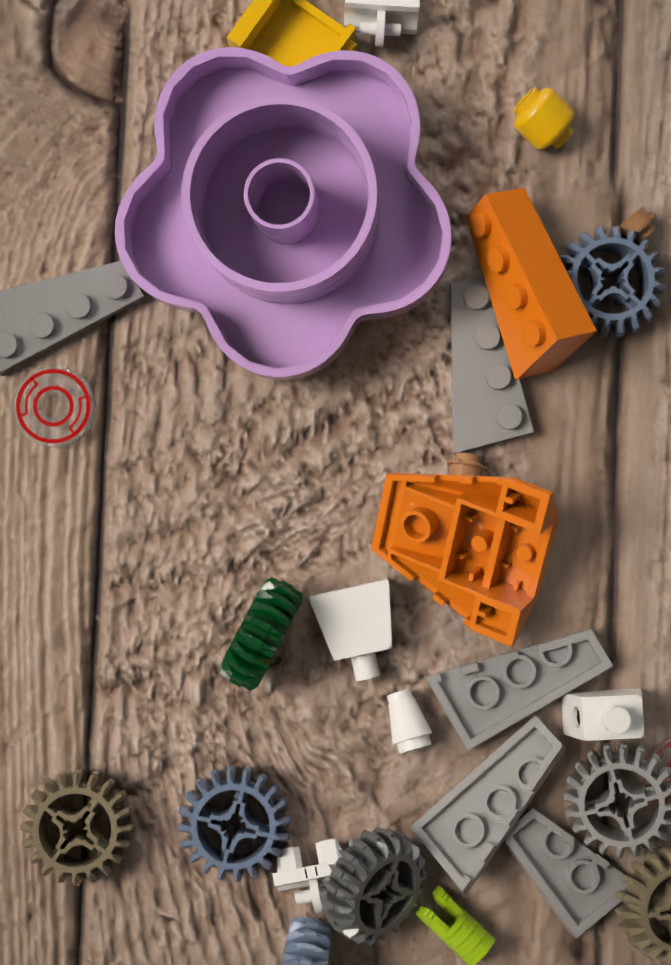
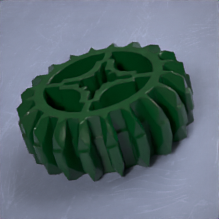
(261, 633)

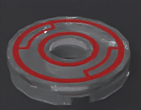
(30, 401)

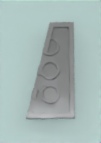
(510, 686)

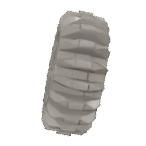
(603, 805)

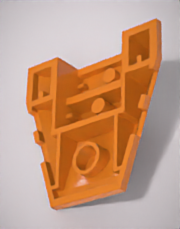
(470, 543)

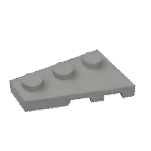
(565, 872)

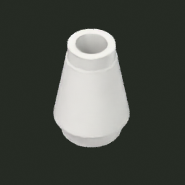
(407, 722)

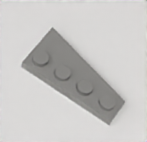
(60, 308)
(485, 396)
(483, 808)

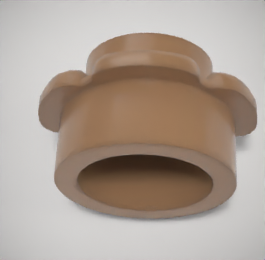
(640, 222)
(466, 465)

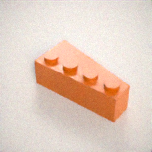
(527, 284)

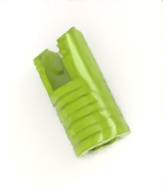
(461, 932)

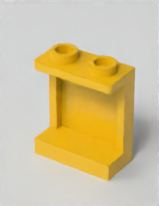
(290, 31)

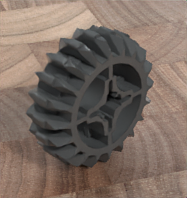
(373, 885)

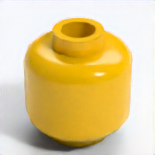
(543, 118)

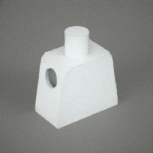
(356, 624)
(603, 714)

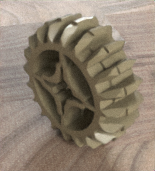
(62, 816)
(645, 898)

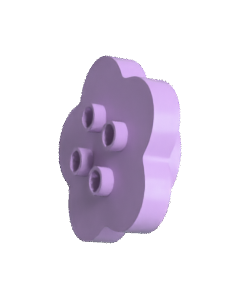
(285, 205)

